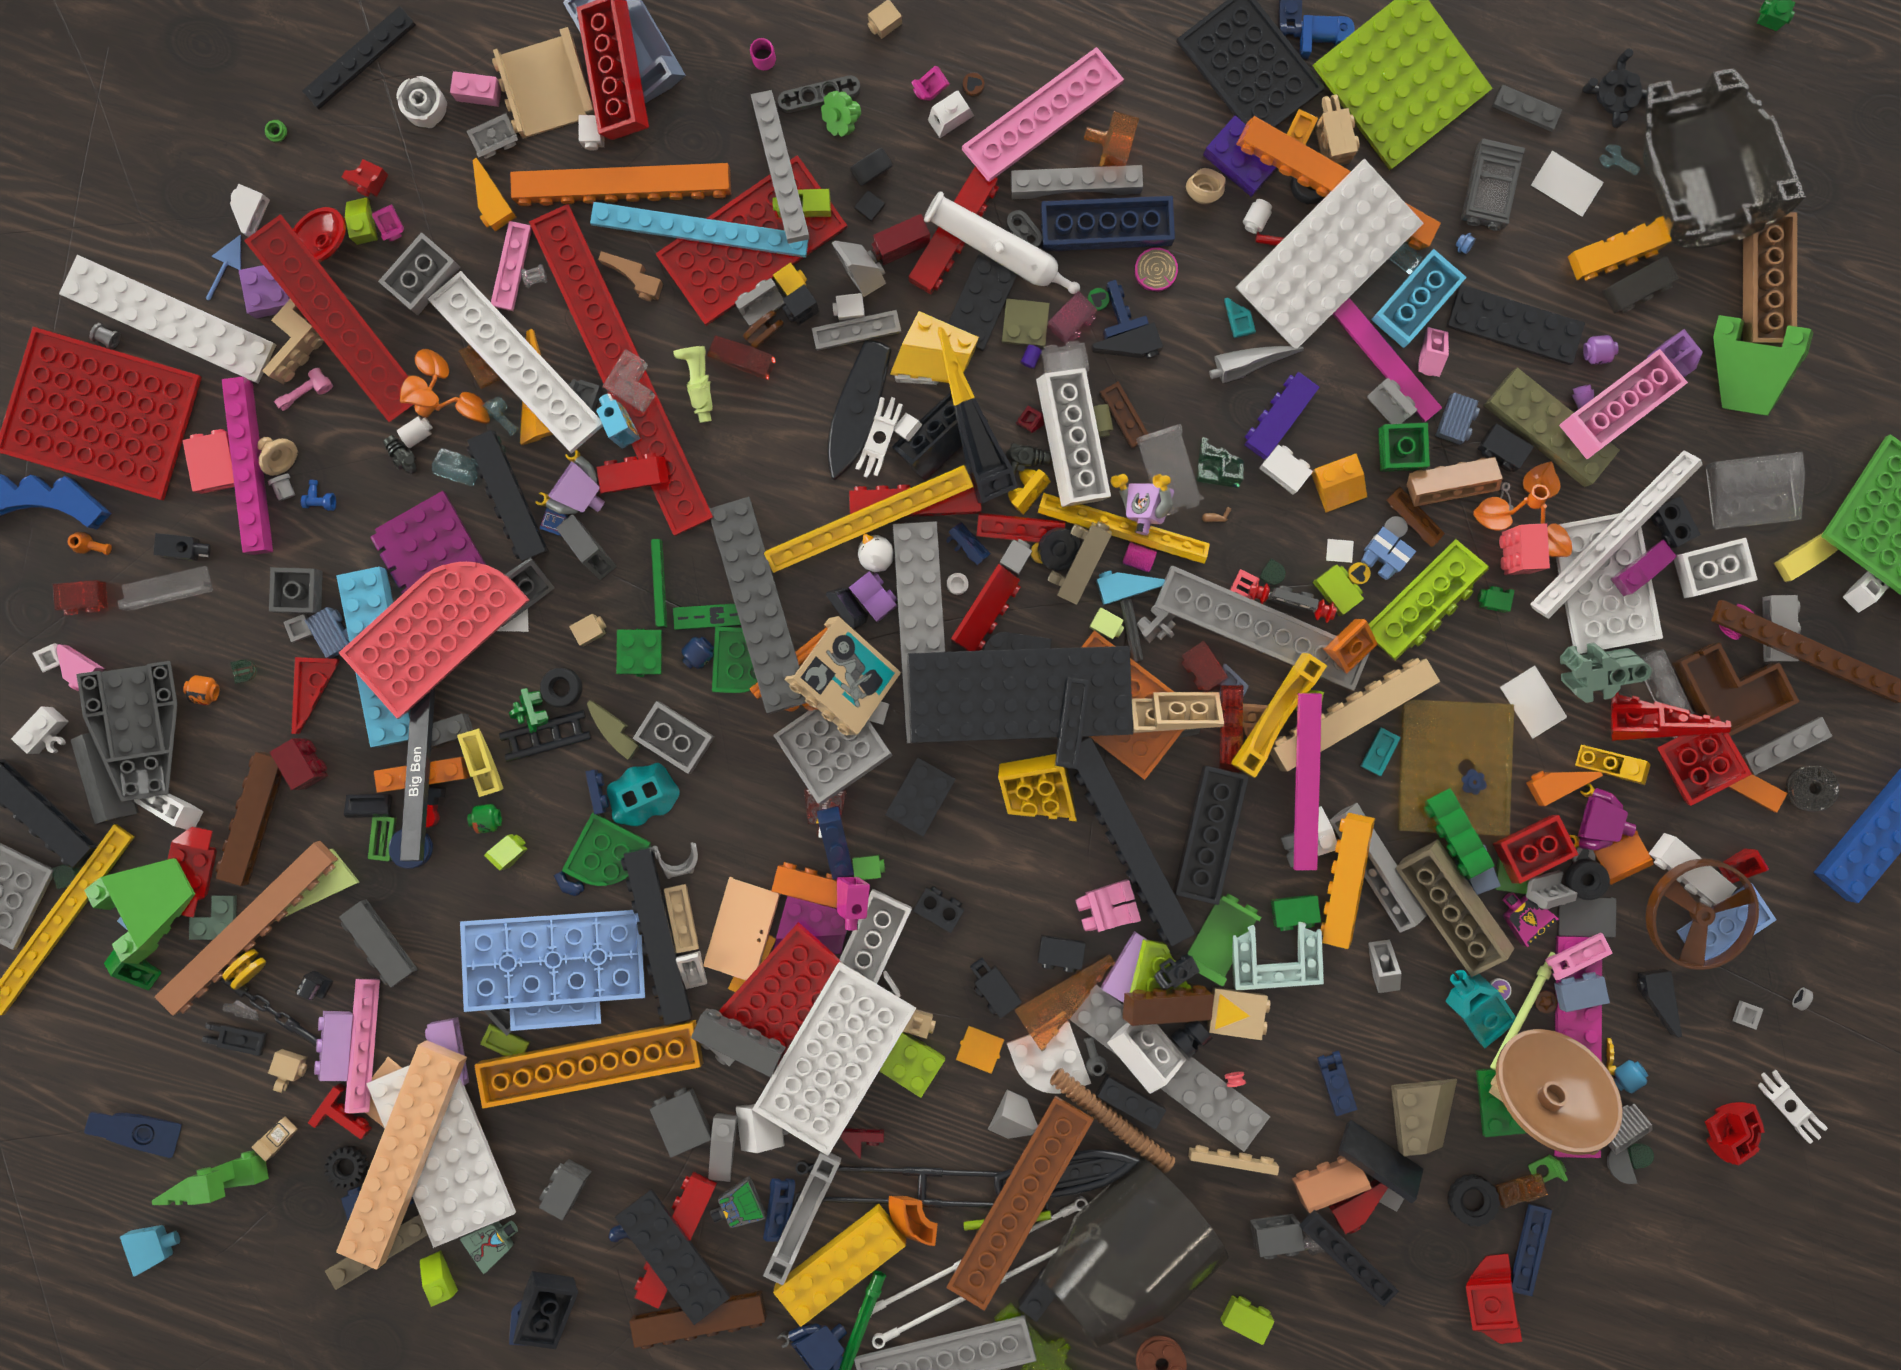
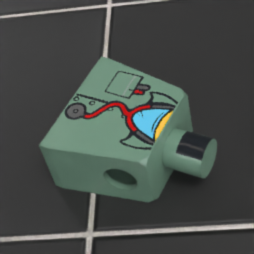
(489, 1243)

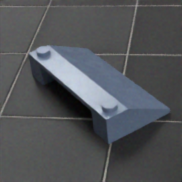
(656, 62)

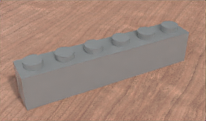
(1385, 880)

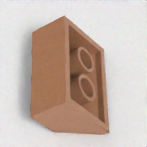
(1330, 1184)

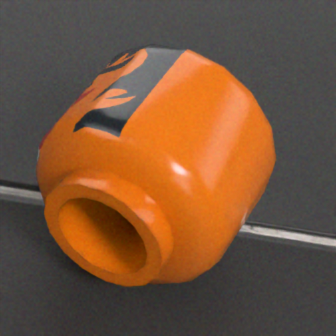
(201, 690)

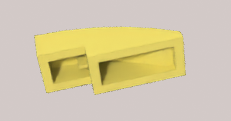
(1804, 558)
(480, 762)

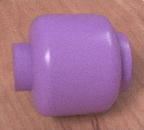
(1600, 349)

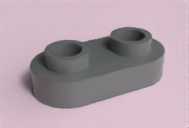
(1026, 229)

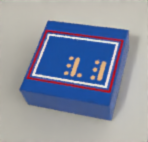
(551, 521)

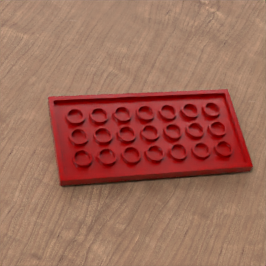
(718, 274)

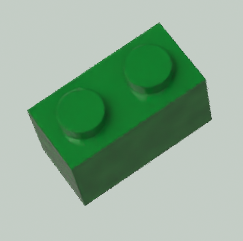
(1291, 910)

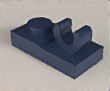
(971, 545)

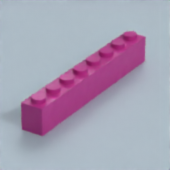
(247, 474)

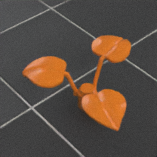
(426, 401)
(1541, 484)

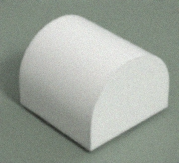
(47, 657)

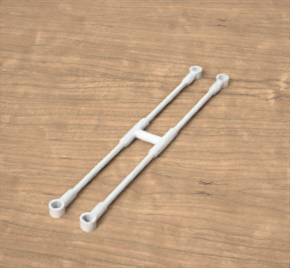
(896, 1331)

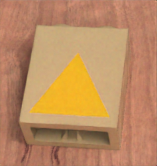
(1238, 1013)

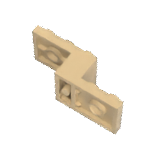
(298, 347)

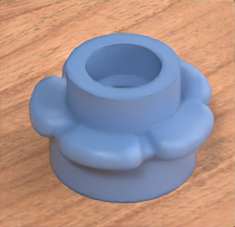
(1465, 243)

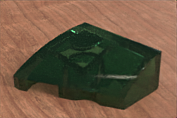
(1218, 466)

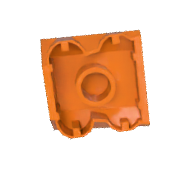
(1624, 857)

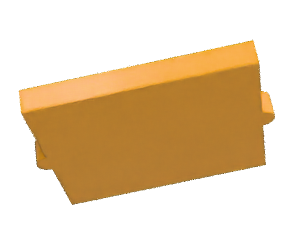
(980, 1049)

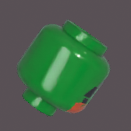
(485, 818)

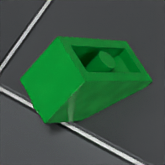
(139, 974)

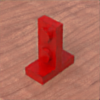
(330, 1107)

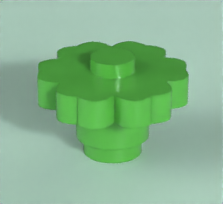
(840, 113)

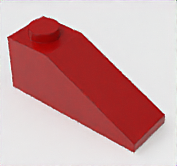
(1356, 1210)

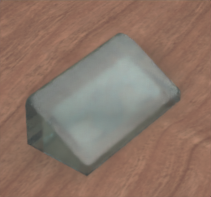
(1406, 258)
(455, 467)

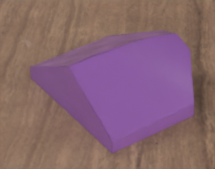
(1681, 352)

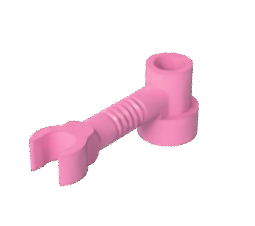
(317, 381)

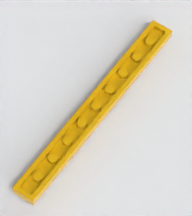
(868, 518)
(61, 916)

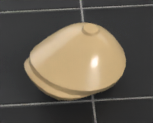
(1206, 186)

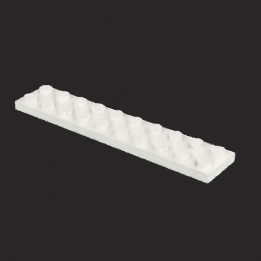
(167, 319)
(516, 362)

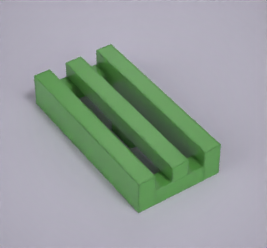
(373, 837)

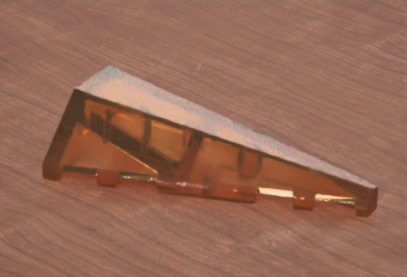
(1051, 1009)

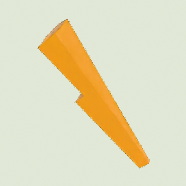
(531, 427)

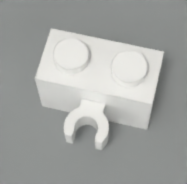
(41, 731)

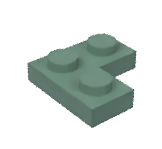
(222, 914)

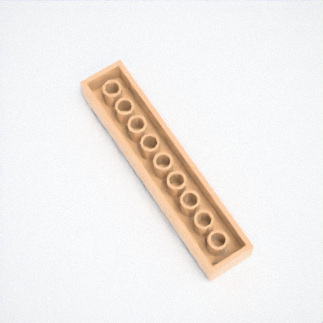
(401, 1154)

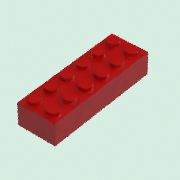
(612, 68)

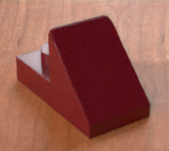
(854, 1137)

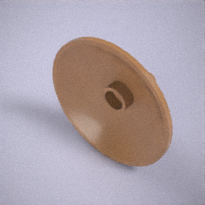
(1559, 1092)

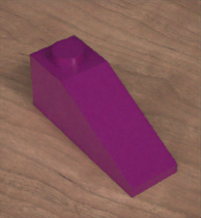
(1643, 568)

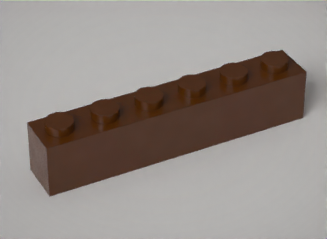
(250, 820)
(673, 1324)

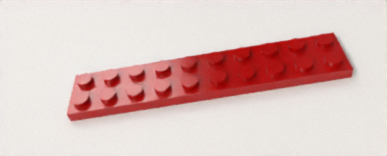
(330, 314)

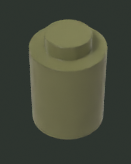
(1103, 420)

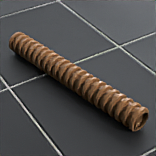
(1114, 1122)

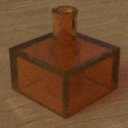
(1116, 140)

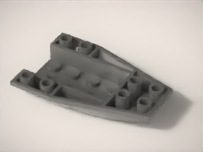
(132, 725)

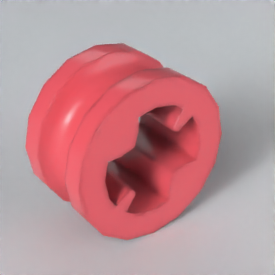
(1235, 1079)

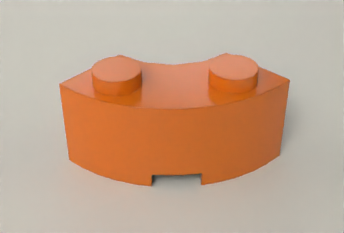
(911, 1220)

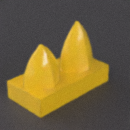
(1034, 483)

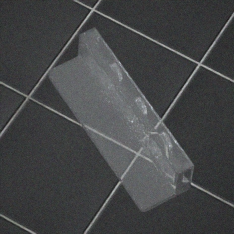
(165, 588)

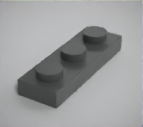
(1527, 108)

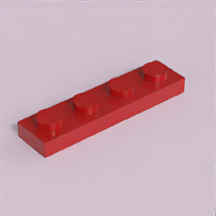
(1014, 527)

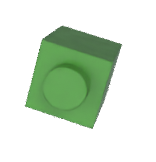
(868, 867)

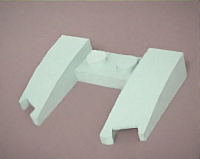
(1304, 972)

